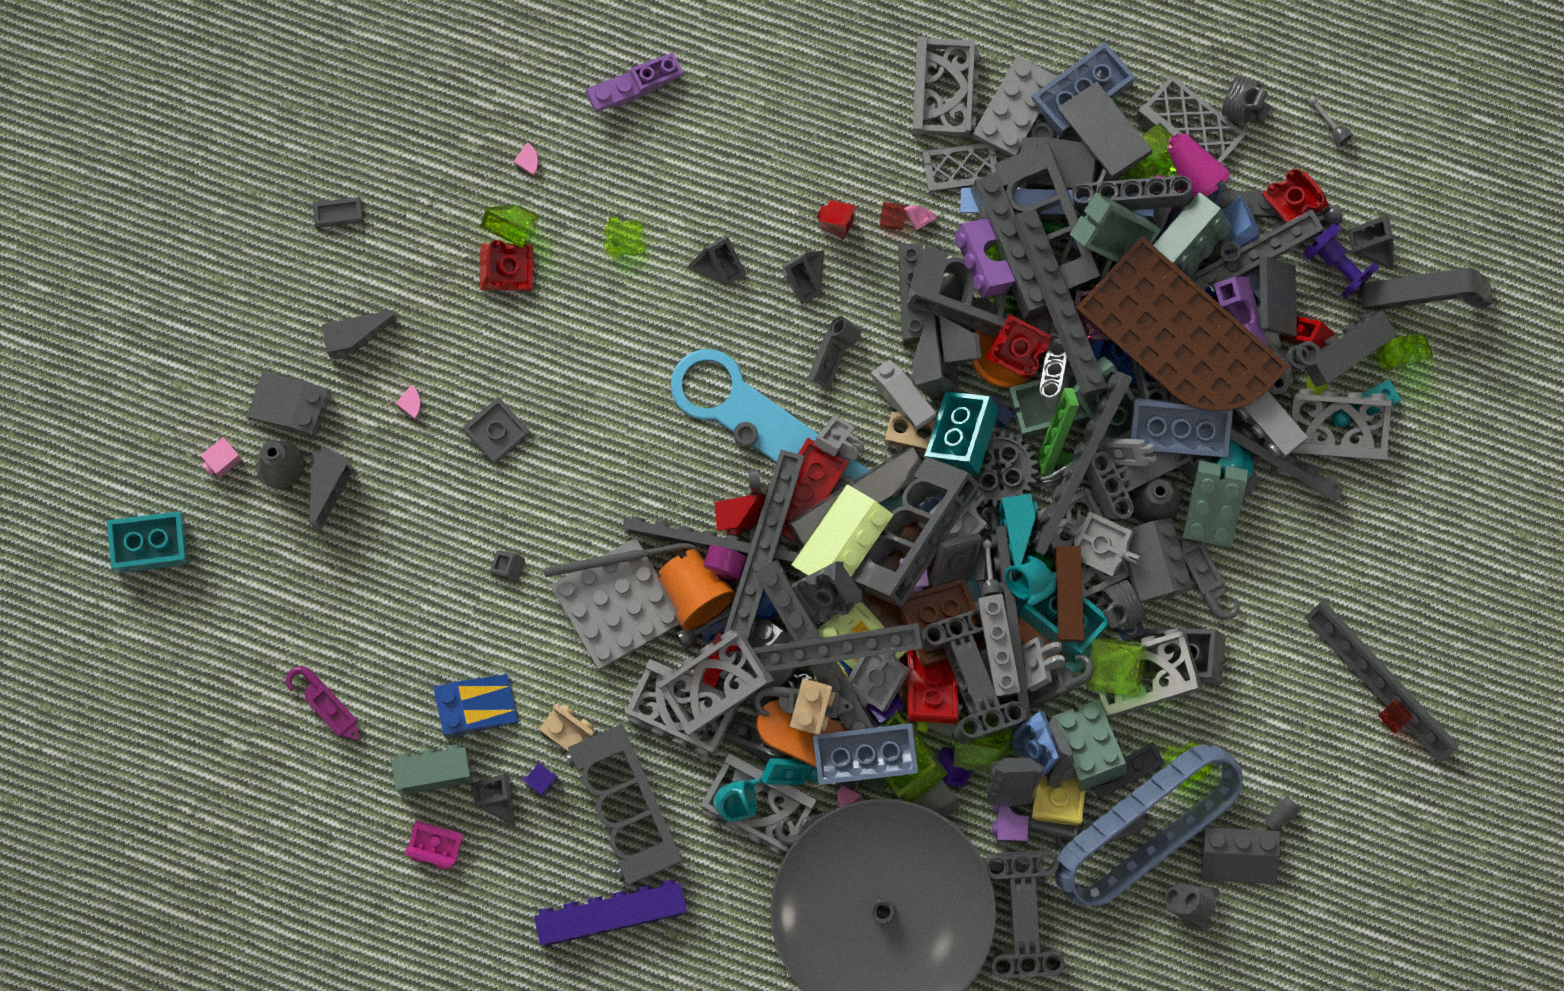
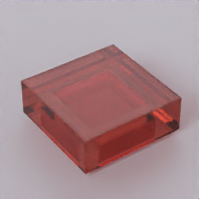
(892, 216)
(1395, 716)

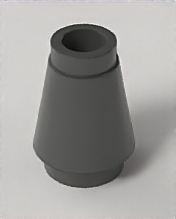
(1282, 813)

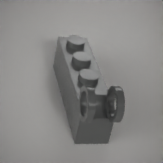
(1343, 351)

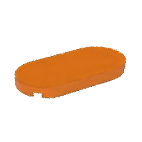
(796, 743)

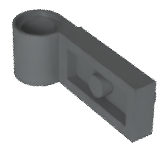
(839, 336)

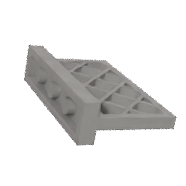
(1149, 118)

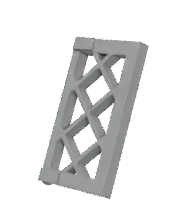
(952, 184)

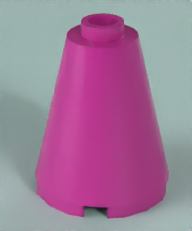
(1196, 164)

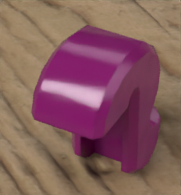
(725, 563)

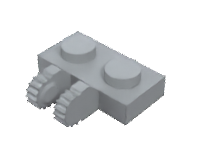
(838, 436)
(1037, 664)

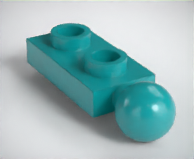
(1343, 419)
(788, 772)

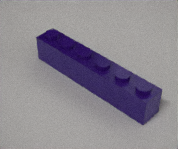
(610, 914)

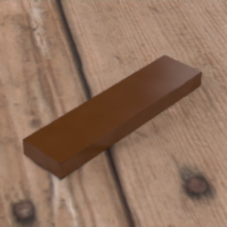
(1069, 594)

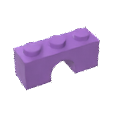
(988, 275)
(1238, 298)
(1009, 826)

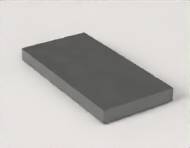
(1105, 130)

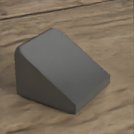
(507, 565)

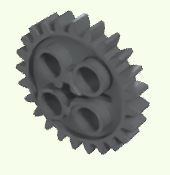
(1020, 466)

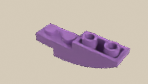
(634, 84)

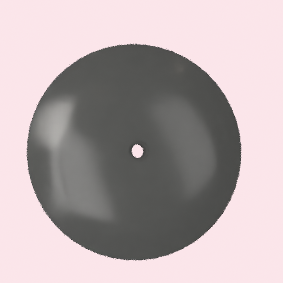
(893, 857)

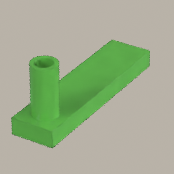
(1050, 451)

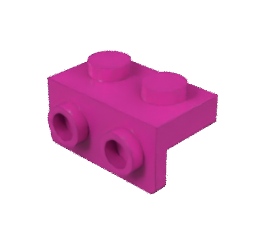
(434, 845)

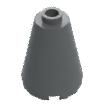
(279, 464)

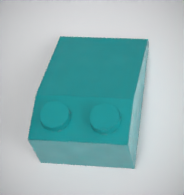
(1018, 516)

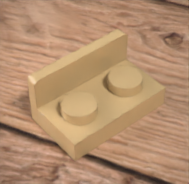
(811, 706)
(565, 728)

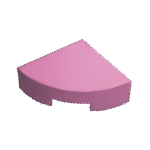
(527, 159)
(919, 216)
(410, 402)
(846, 796)

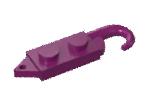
(325, 703)

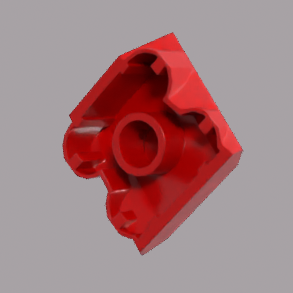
(1295, 196)
(506, 266)
(1019, 347)

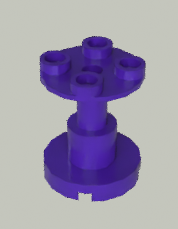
(1333, 253)

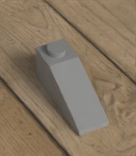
(902, 394)

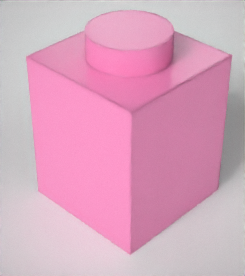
(220, 458)

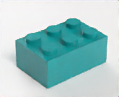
(962, 431)
(147, 542)
(1044, 620)

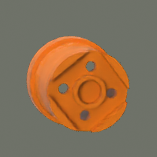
(694, 590)

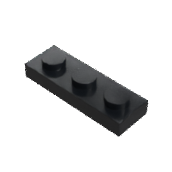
(1137, 765)

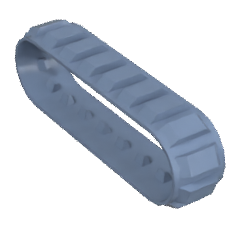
(1162, 844)

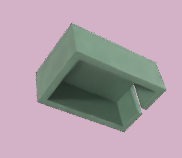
(1112, 228)
(1194, 234)
(1031, 414)
(1215, 504)
(1092, 744)
(432, 770)

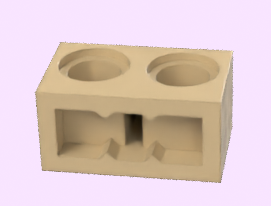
(910, 437)

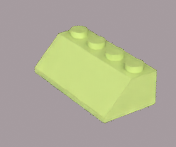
(844, 533)

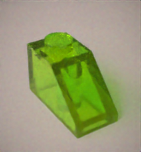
(510, 223)
(1404, 351)

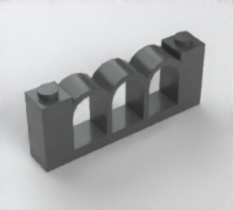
(1032, 165)
(925, 295)
(931, 478)
(599, 748)

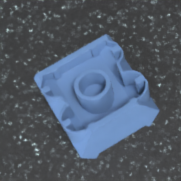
(1244, 227)
(1036, 742)

